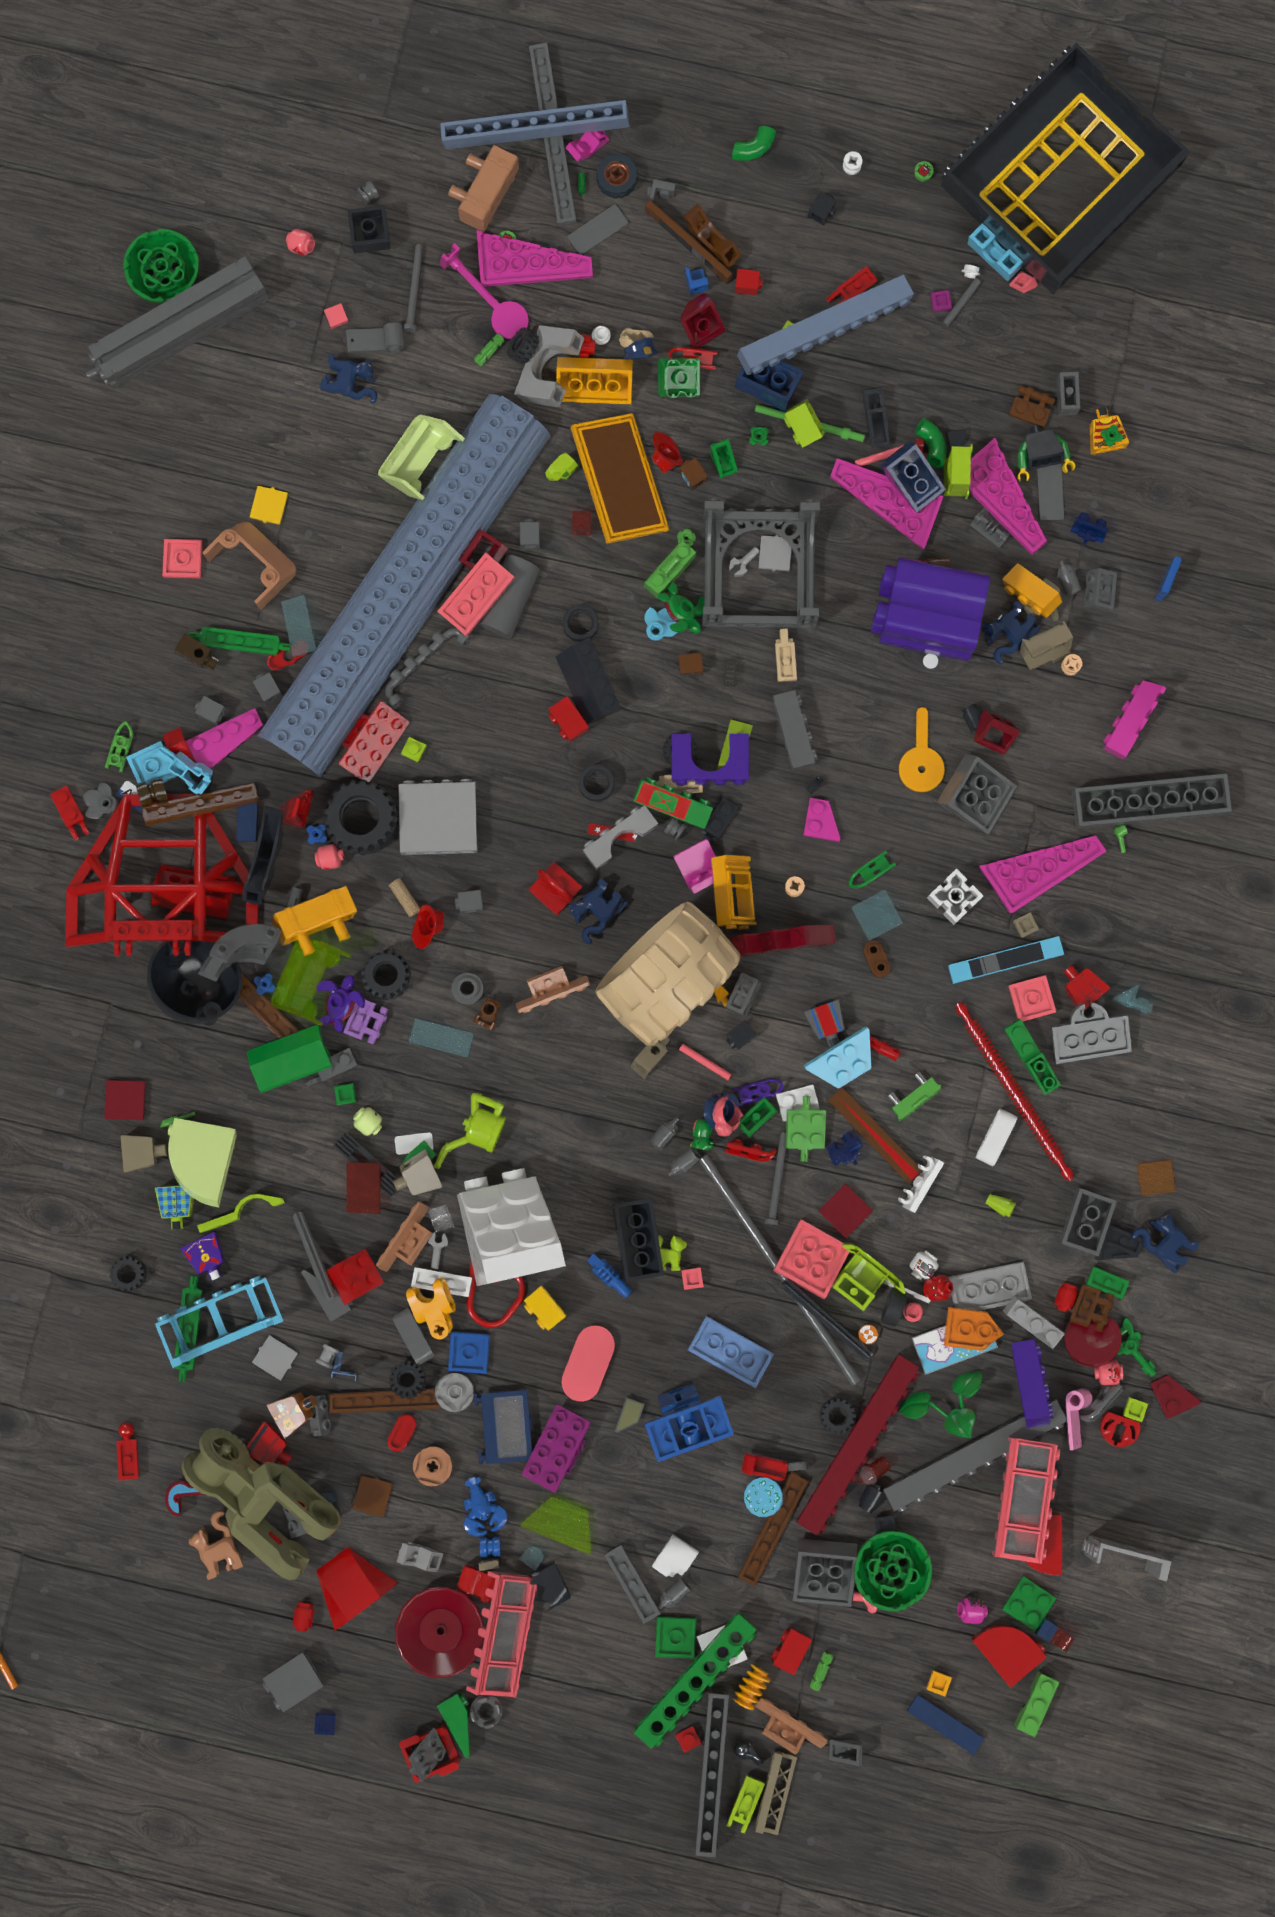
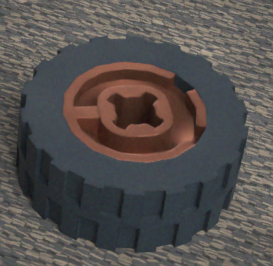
(617, 176)

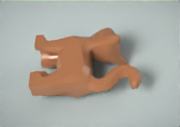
(219, 1550)

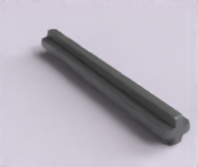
(314, 1256)

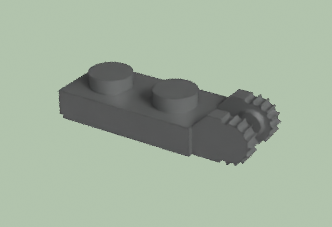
(341, 1063)

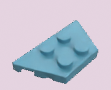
(844, 1060)

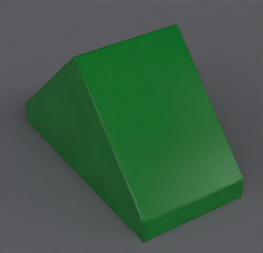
(723, 458)

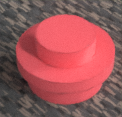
(913, 1312)

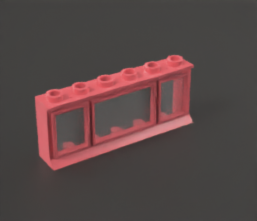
(1026, 1500)
(504, 1635)

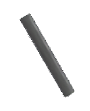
(962, 301)

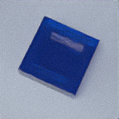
(325, 1724)

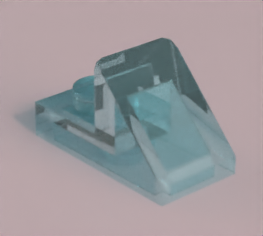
(1128, 999)

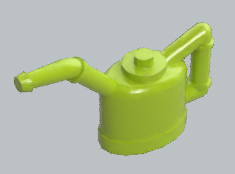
(482, 1127)

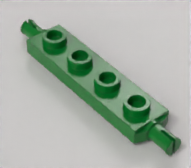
(240, 641)
(189, 1325)

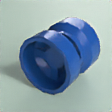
(490, 1546)

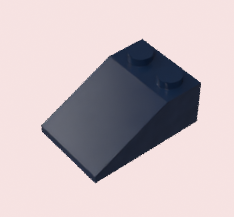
(912, 476)

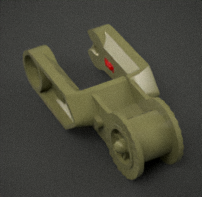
(249, 1493)

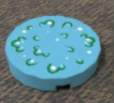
(763, 1497)

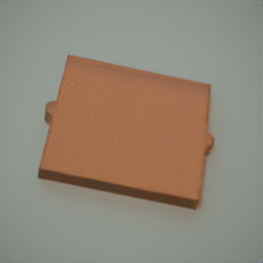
(1156, 1178)

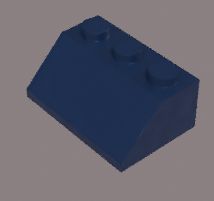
(772, 385)

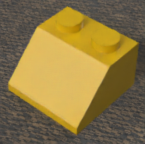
(545, 1308)

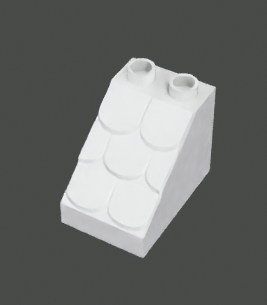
(508, 1228)

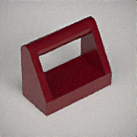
(496, 551)
(990, 719)

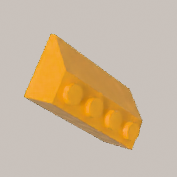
(595, 380)

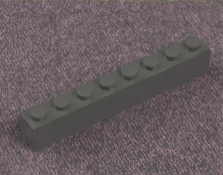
(711, 1773)

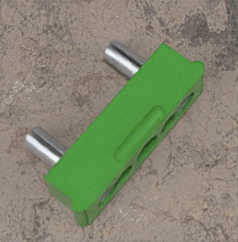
(916, 1098)

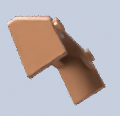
(279, 568)

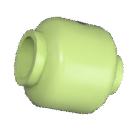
(367, 1121)

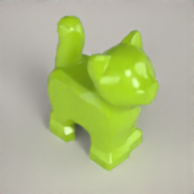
(672, 1255)

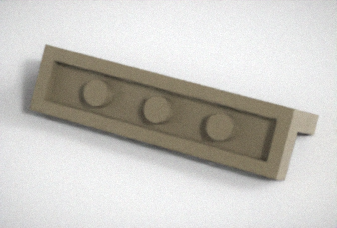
(769, 1789)

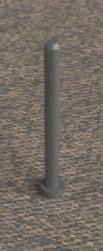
(409, 326)
(777, 1181)

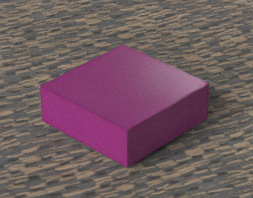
(941, 301)

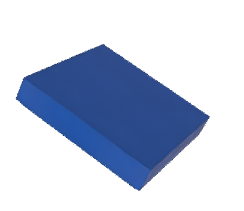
(1168, 579)
(469, 1352)

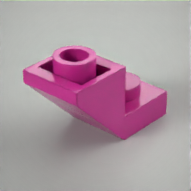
(587, 145)

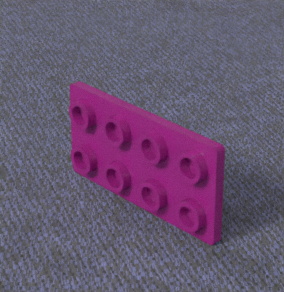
(557, 1449)

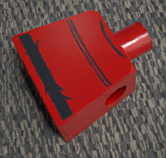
(268, 1445)

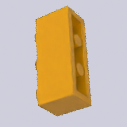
(1031, 591)

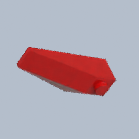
(297, 809)

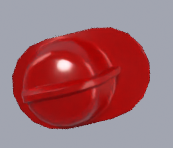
(666, 452)
(427, 924)

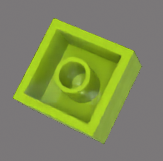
(804, 423)

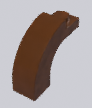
(708, 237)

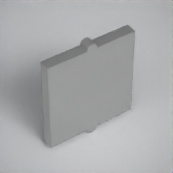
(774, 554)
(275, 1357)

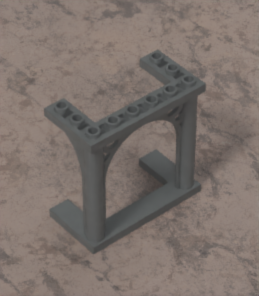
(804, 520)

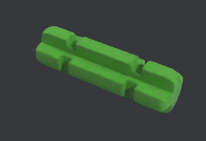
(489, 349)
(821, 1671)

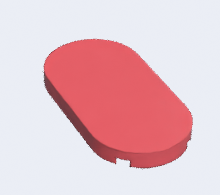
(588, 1363)

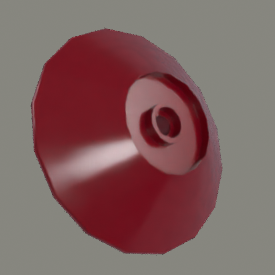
(424, 1647)

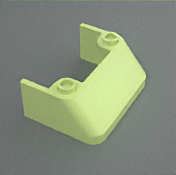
(415, 451)

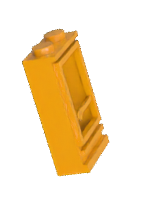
(722, 869)

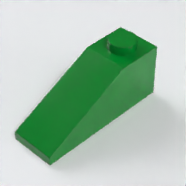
(456, 1716)

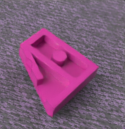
(820, 821)

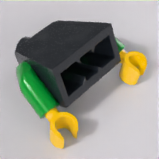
(1043, 450)

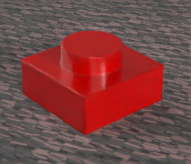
(688, 1738)

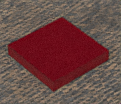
(125, 1100)
(845, 1211)

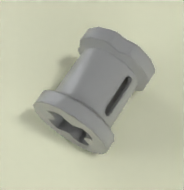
(327, 1356)

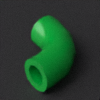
(756, 147)
(935, 442)

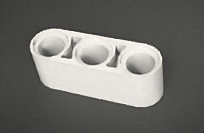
(996, 1137)

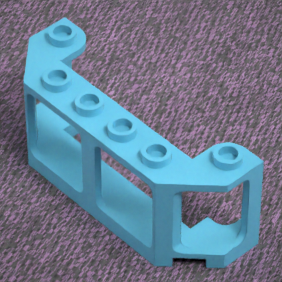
(224, 1337)

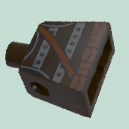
(189, 647)

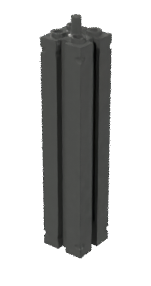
(177, 324)

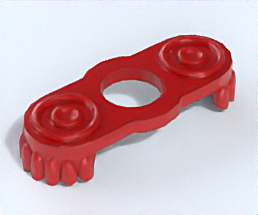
(278, 662)

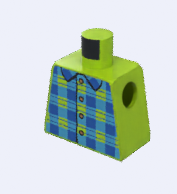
(174, 1204)

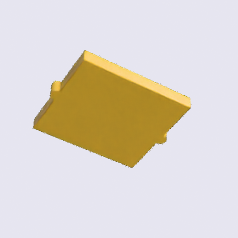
(268, 505)

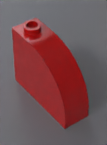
(1053, 1562)
(1009, 1651)

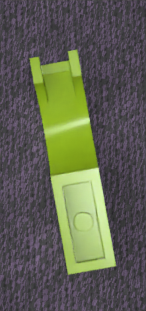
(274, 1201)

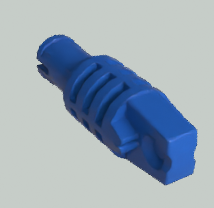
(609, 1275)

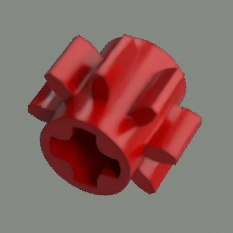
(588, 347)

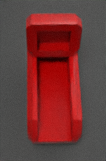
(764, 1466)

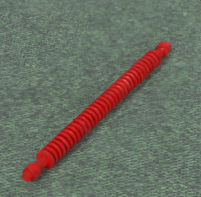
(1066, 1171)

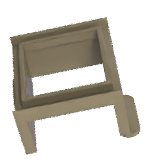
(1047, 646)

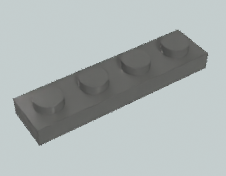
(632, 1584)

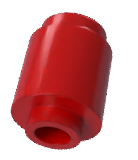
(1066, 1297)
(303, 1616)

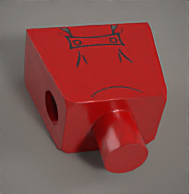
(1084, 986)

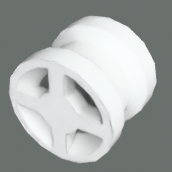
(852, 167)

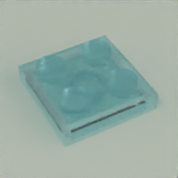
(876, 915)

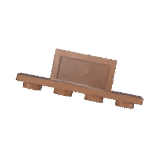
(550, 986)
(408, 1240)
(787, 1730)

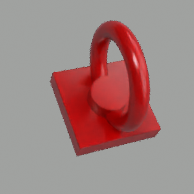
(555, 888)

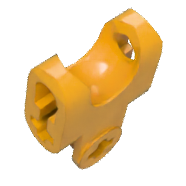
(433, 1310)

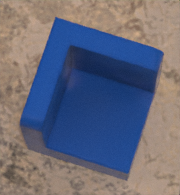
(696, 281)

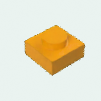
(938, 1683)

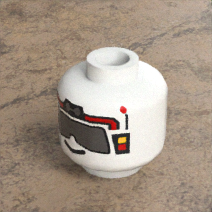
(924, 1265)

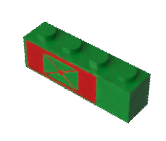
(673, 803)

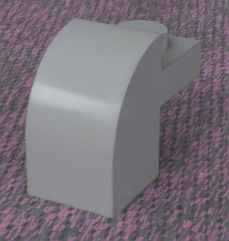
(420, 1557)

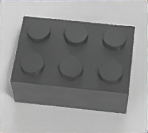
(1087, 1222)

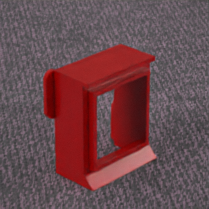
(443, 1768)

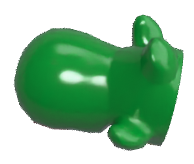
(701, 1135)

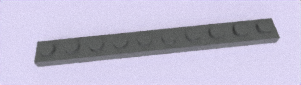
(554, 145)

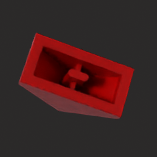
(176, 742)

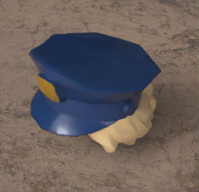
(637, 344)

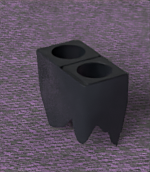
(551, 1585)

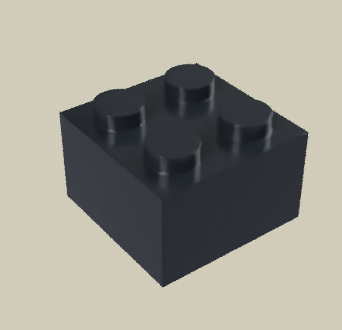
(369, 229)

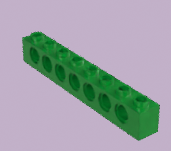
(652, 1736)

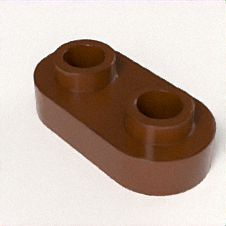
(875, 959)

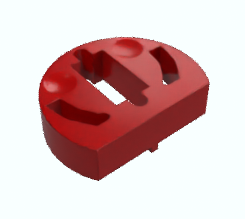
(1108, 1432)

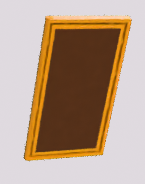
(619, 478)

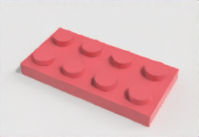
(476, 594)

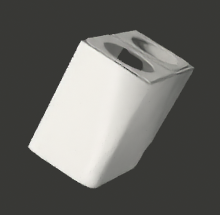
(675, 1557)

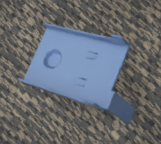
(338, 1358)

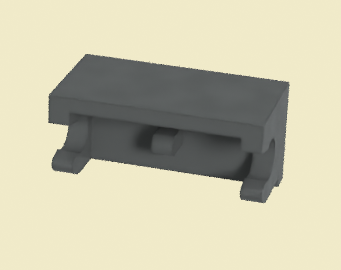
(743, 995)

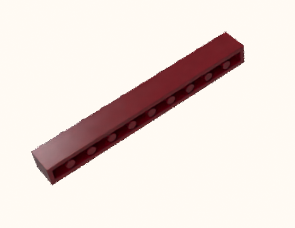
(857, 1444)

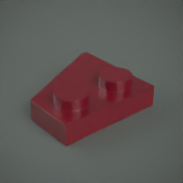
(1172, 1396)

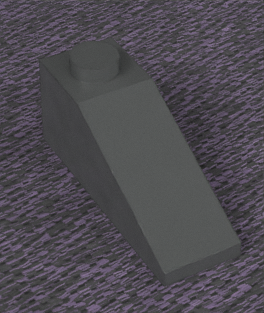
(333, 1308)

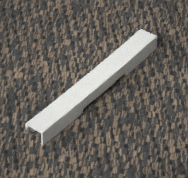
(916, 1295)

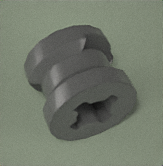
(368, 192)
(675, 828)

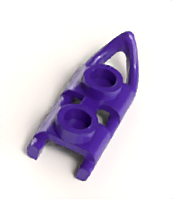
(762, 1089)

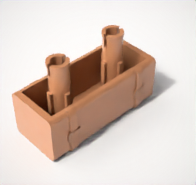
(488, 187)

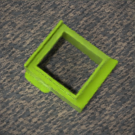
(957, 471)

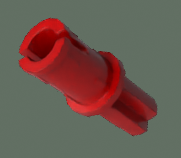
(884, 1048)

